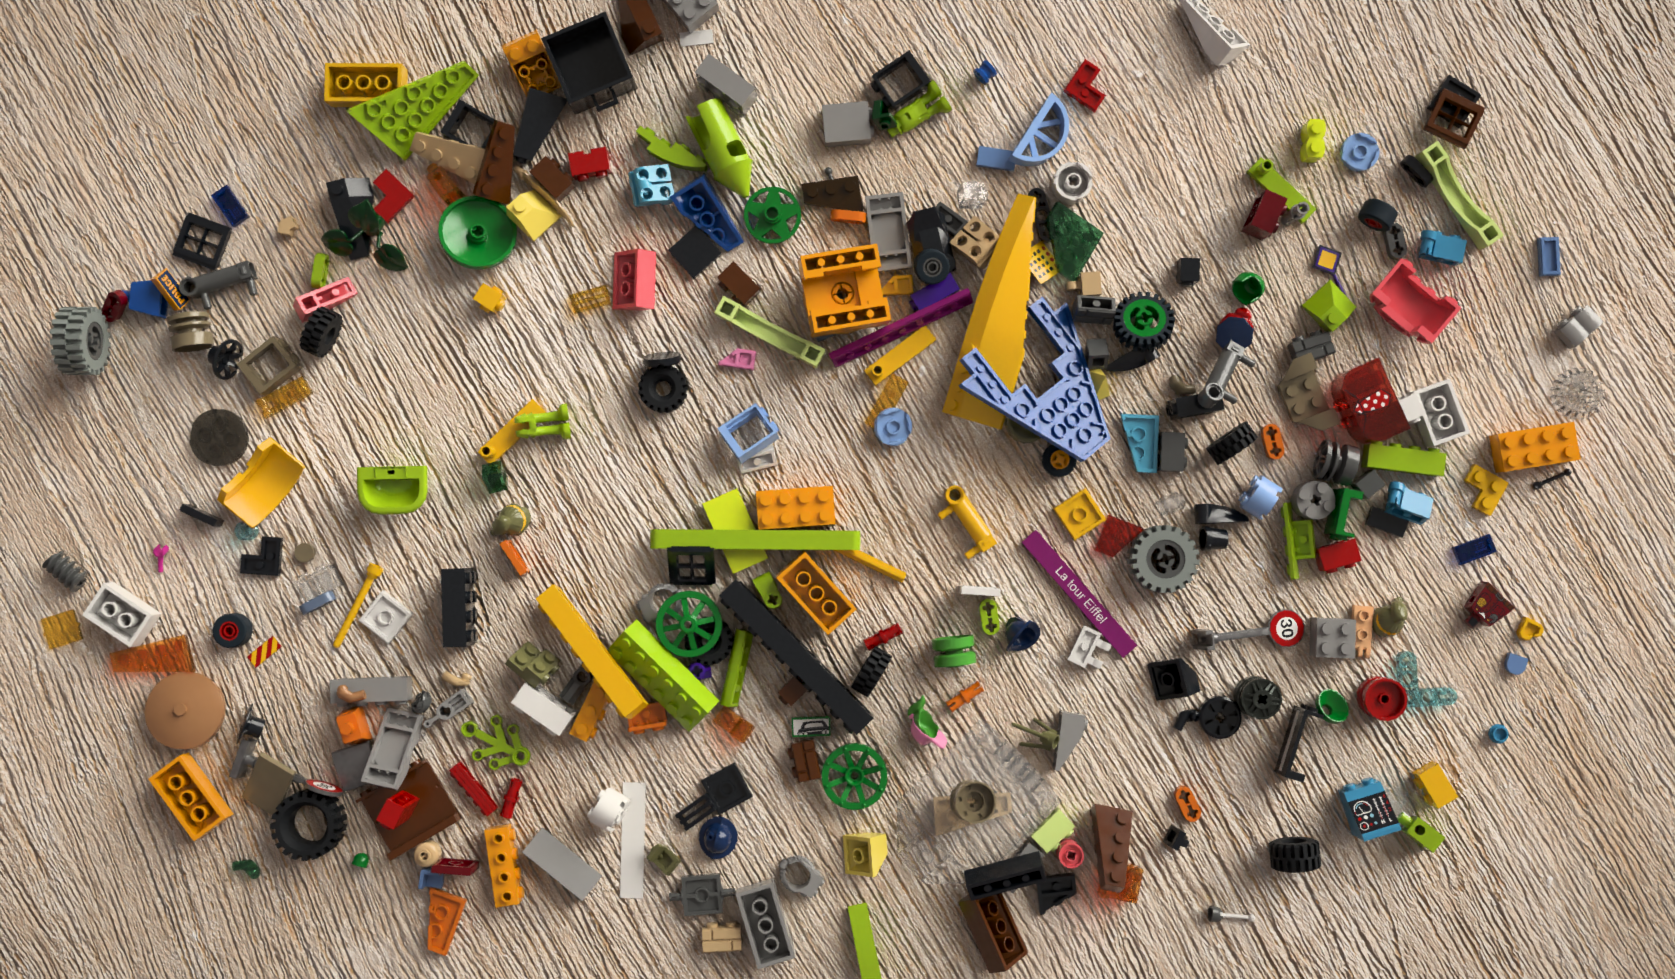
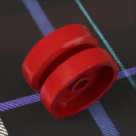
(1382, 698)

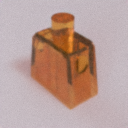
(444, 184)

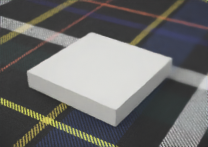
(978, 590)
(386, 617)

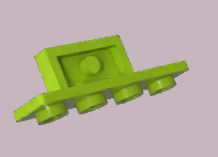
(1299, 540)

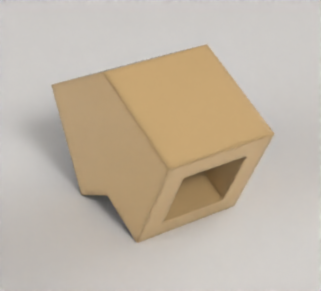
(288, 226)

